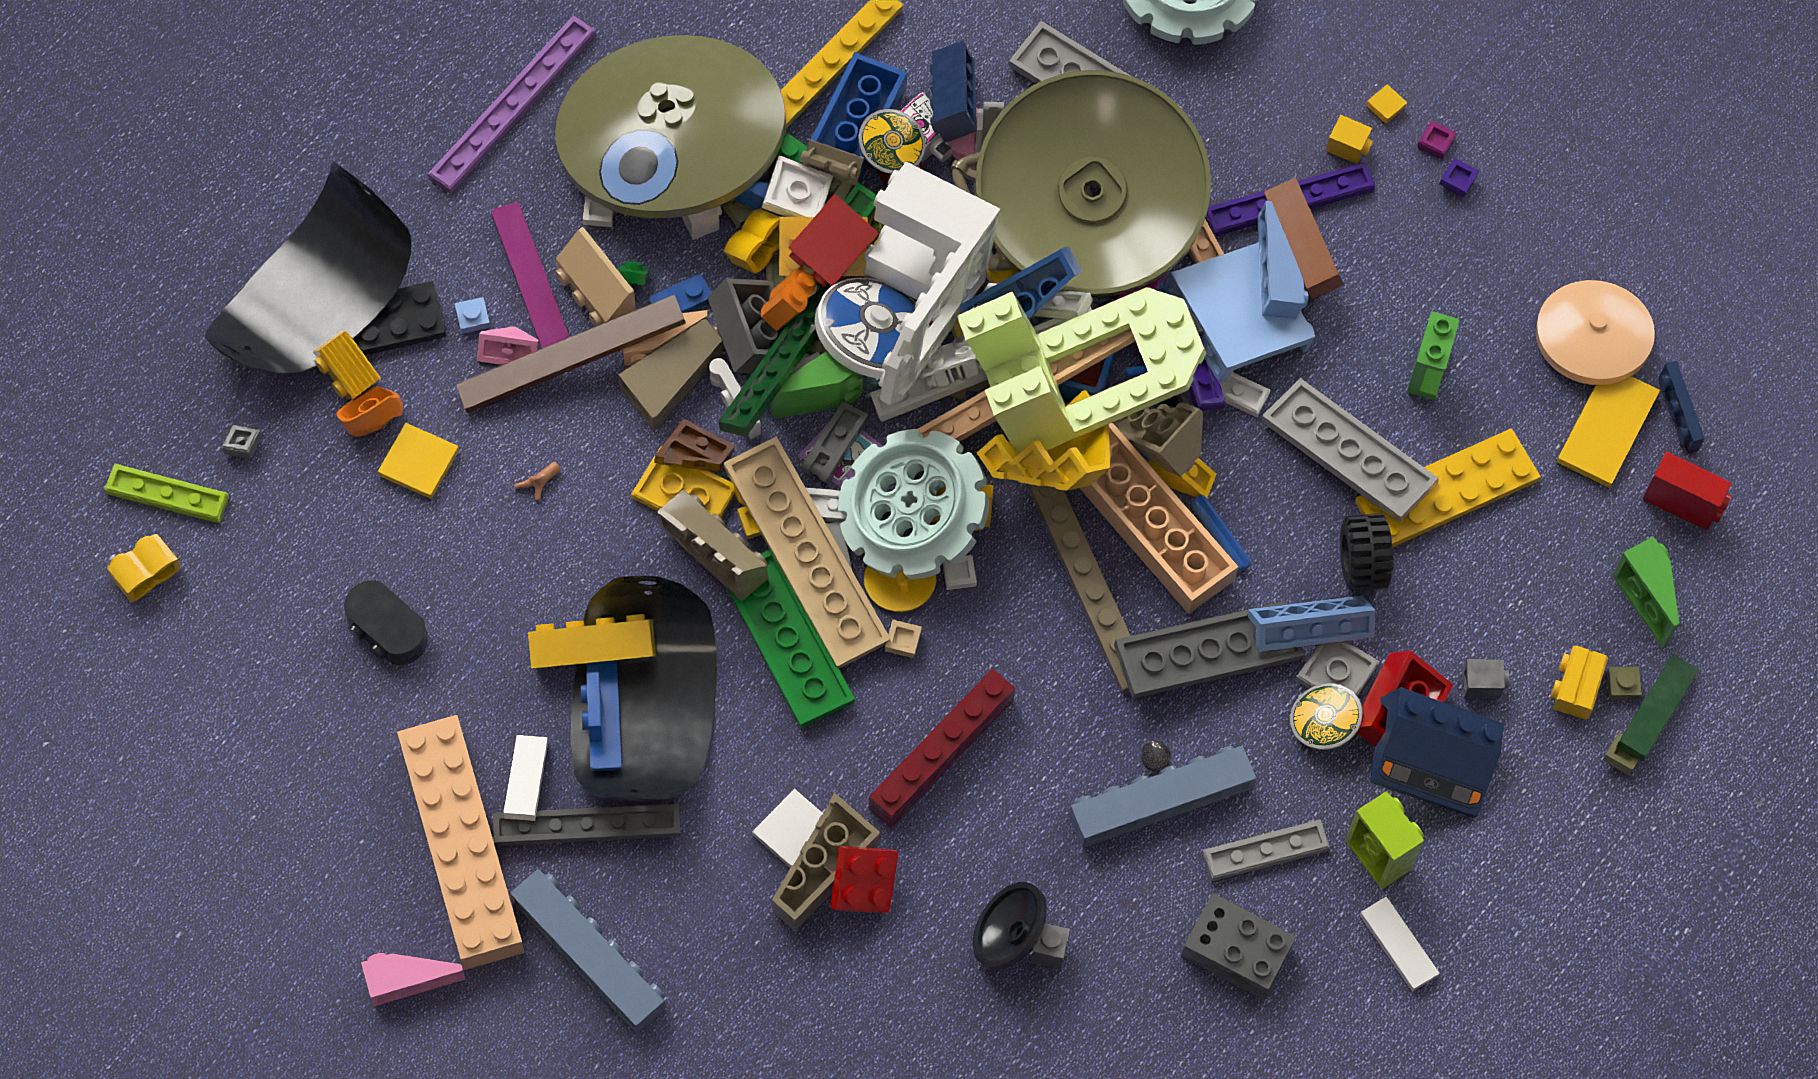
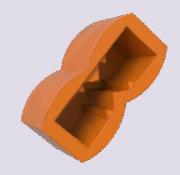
(788, 299)

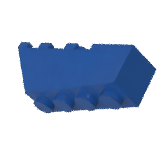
(1034, 284)

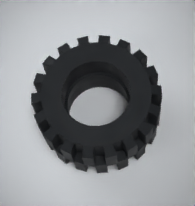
(1366, 552)

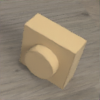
(903, 638)

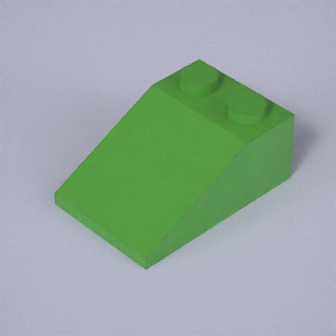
(816, 388)
(1648, 584)

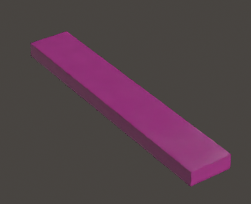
(529, 274)

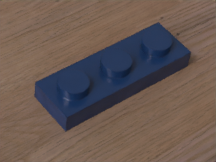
(1681, 407)

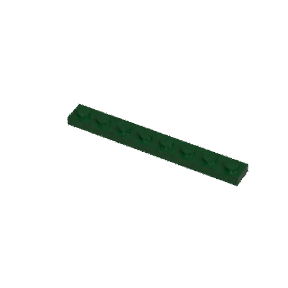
(773, 369)

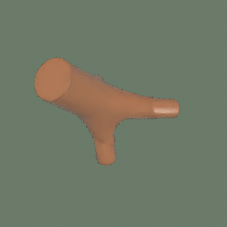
(540, 479)

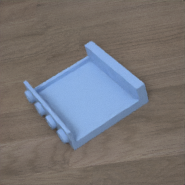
(1229, 309)

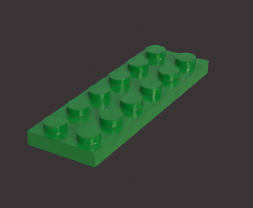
(793, 649)

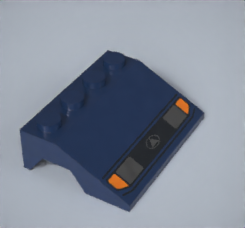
(1436, 752)

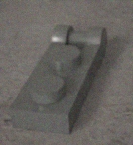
(835, 442)

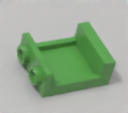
(1433, 355)

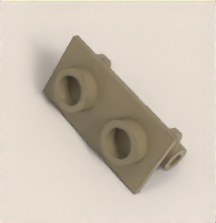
(832, 161)

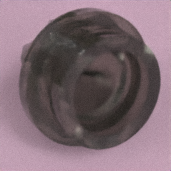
(1155, 756)

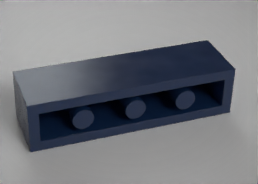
(953, 92)

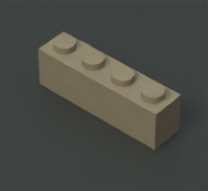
(713, 544)
(813, 873)

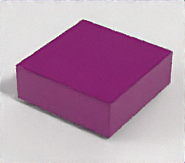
(1436, 139)

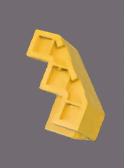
(1063, 466)

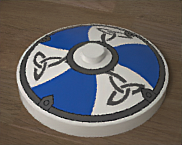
(861, 323)

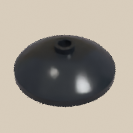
(1010, 925)

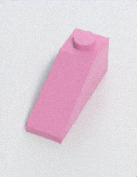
(401, 976)

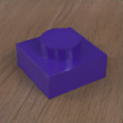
(1459, 177)

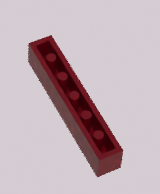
(941, 748)

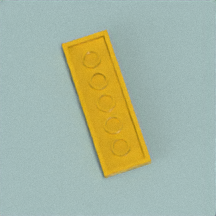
(1464, 485)

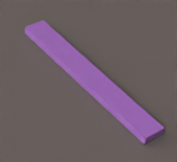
(511, 104)

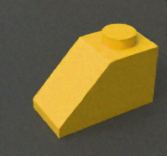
(1194, 482)

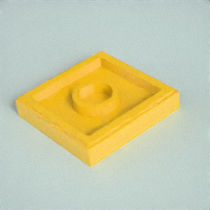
(418, 460)

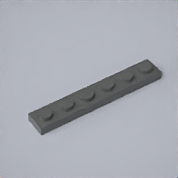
(589, 825)

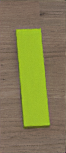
(166, 493)

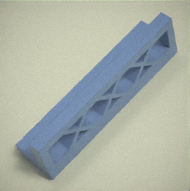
(1313, 623)

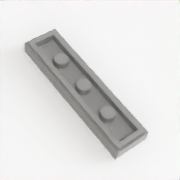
(1265, 850)

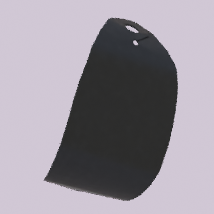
(321, 281)
(662, 698)

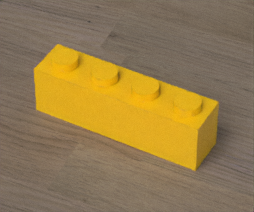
(591, 643)

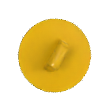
(898, 593)

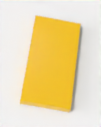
(1607, 429)

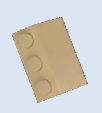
(594, 279)

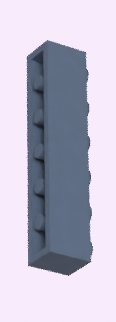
(1162, 795)
(588, 950)

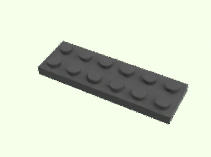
(1196, 653)

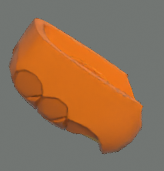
(370, 411)

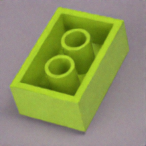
(1384, 839)

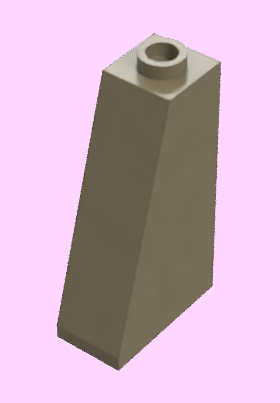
(670, 372)

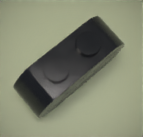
(385, 623)

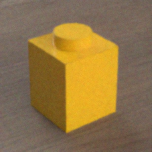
(1350, 139)

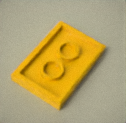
(664, 482)

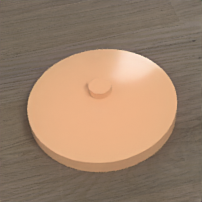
(1595, 332)

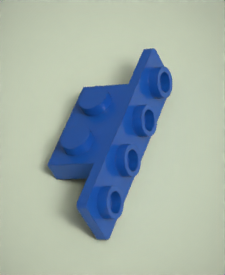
(602, 715)

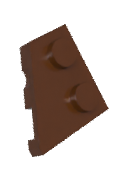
(694, 448)

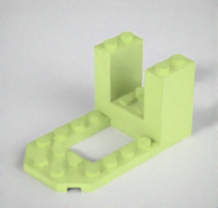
(1022, 382)

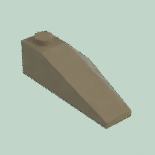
(1166, 435)

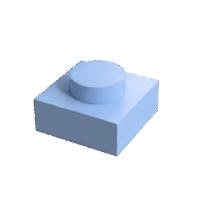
(472, 315)

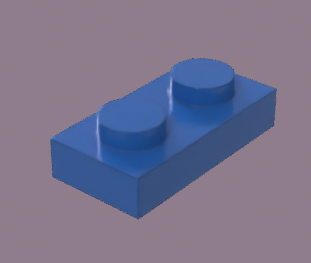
(689, 293)

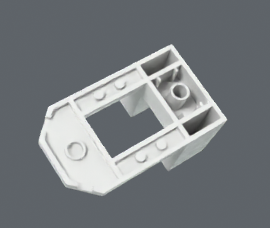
(933, 251)

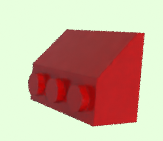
(1404, 671)

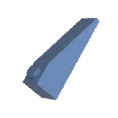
(1279, 273)

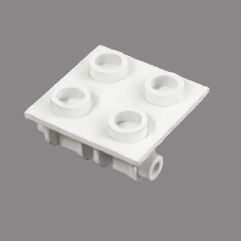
(948, 357)

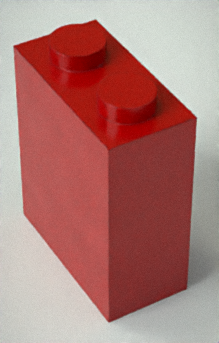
(832, 241)
(1688, 491)

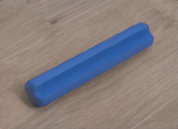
(1220, 532)

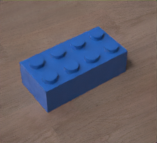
(861, 91)

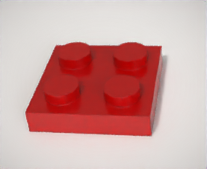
(864, 879)

